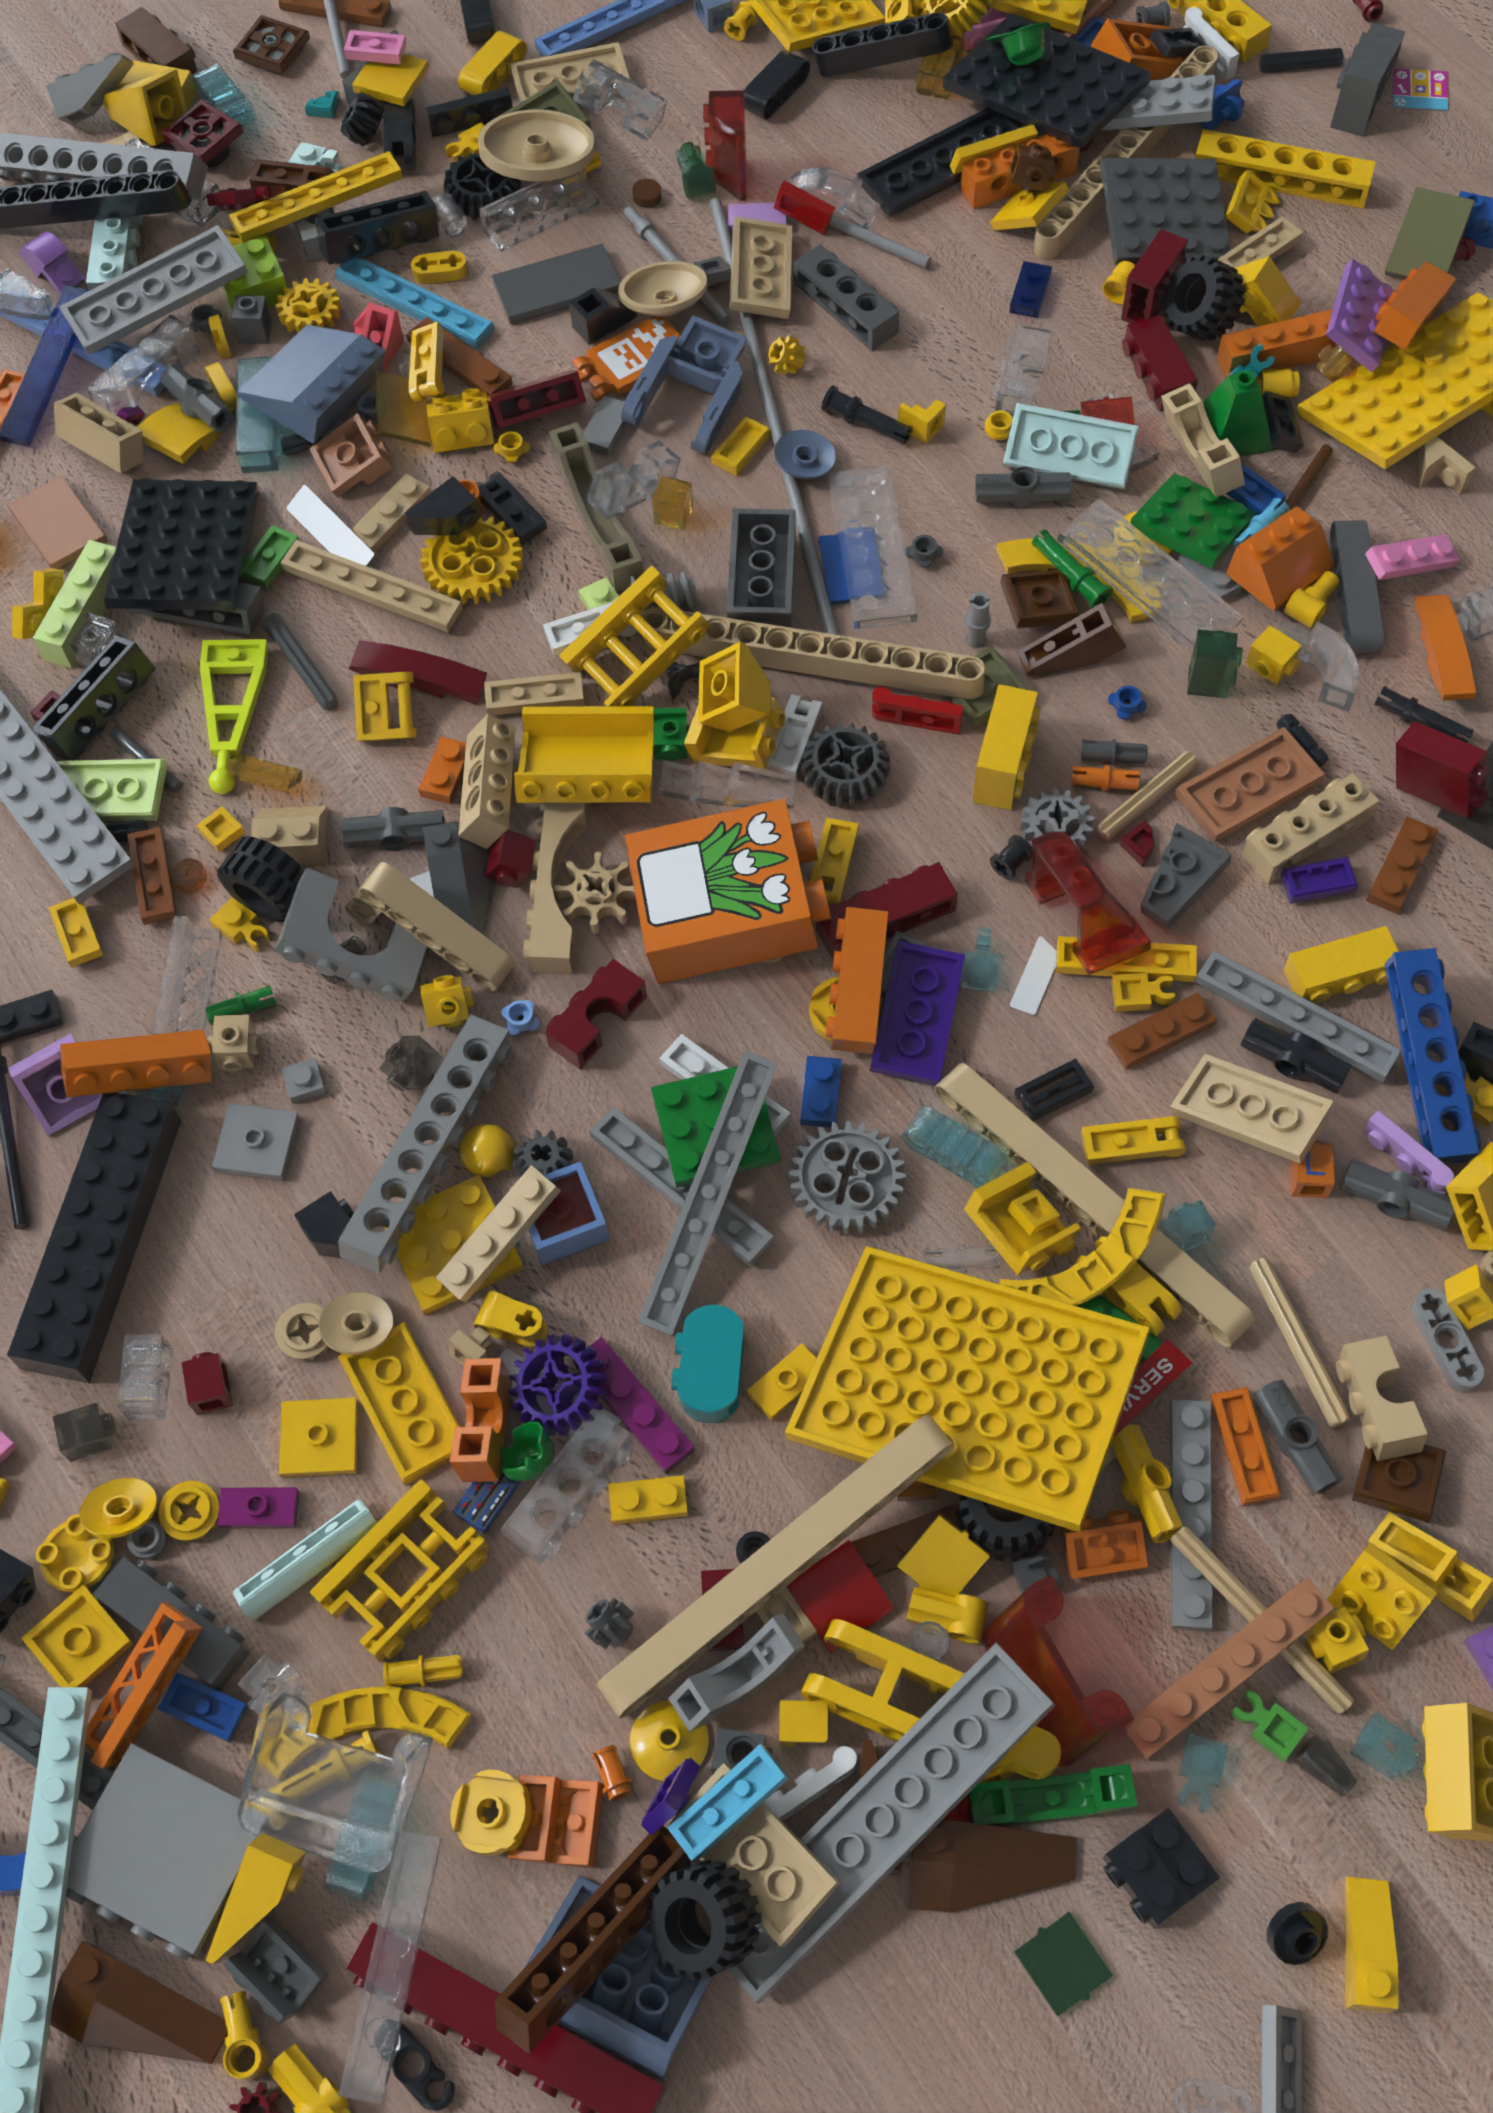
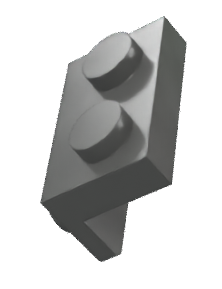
(276, 1971)

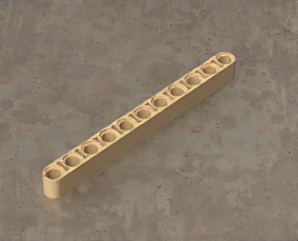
(1087, 192)
(791, 648)
(1091, 1201)
(774, 1566)

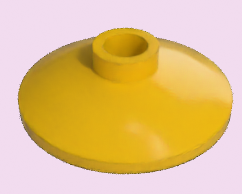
(118, 1507)
(660, 1759)

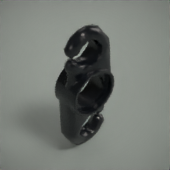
(419, 2085)

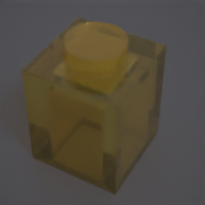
(672, 502)

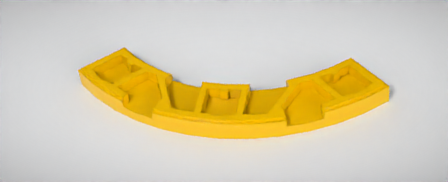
(1023, 556)
(1110, 1260)
(388, 1709)

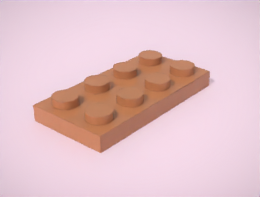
(1249, 784)

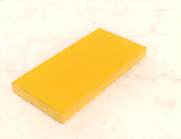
(403, 1404)

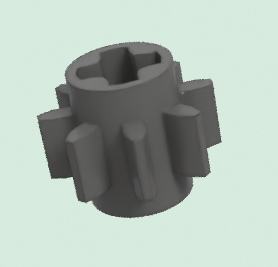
(609, 1623)

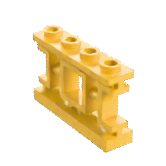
(379, 1550)

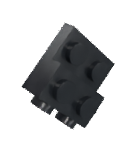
(1159, 1869)

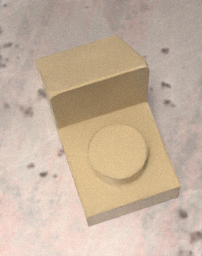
(1441, 460)

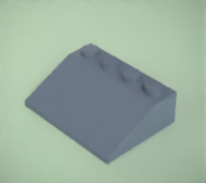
(314, 379)
(636, 2003)

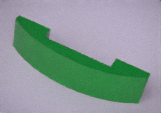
(1054, 1797)

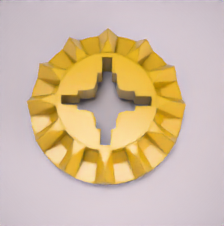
(187, 1494)

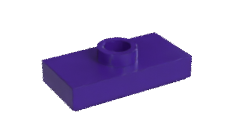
(1319, 880)
(670, 1796)

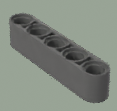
(1356, 587)

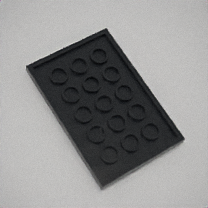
(1063, 93)
(182, 545)

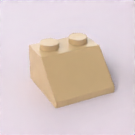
(296, 831)

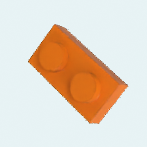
(444, 771)

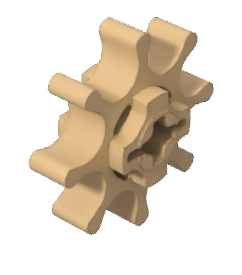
(595, 903)

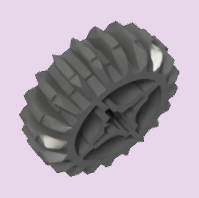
(840, 775)

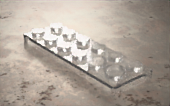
(872, 547)
(1146, 574)

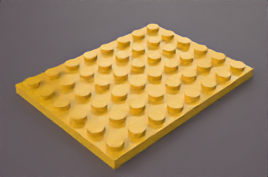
(1005, 1374)

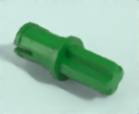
(241, 1004)

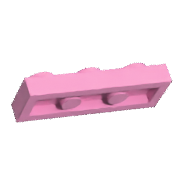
(1412, 557)

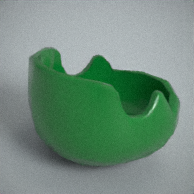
(529, 1453)

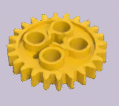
(473, 561)

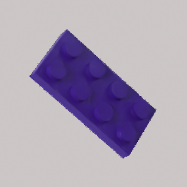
(917, 1013)

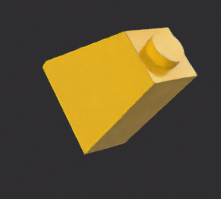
(1473, 1200)

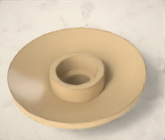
(354, 1312)

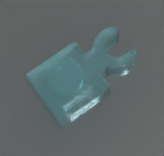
(1203, 1765)

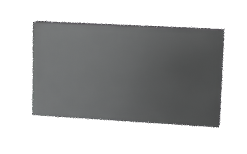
(554, 282)

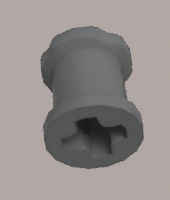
(1154, 15)

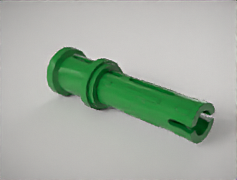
(1081, 578)

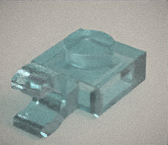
(979, 966)

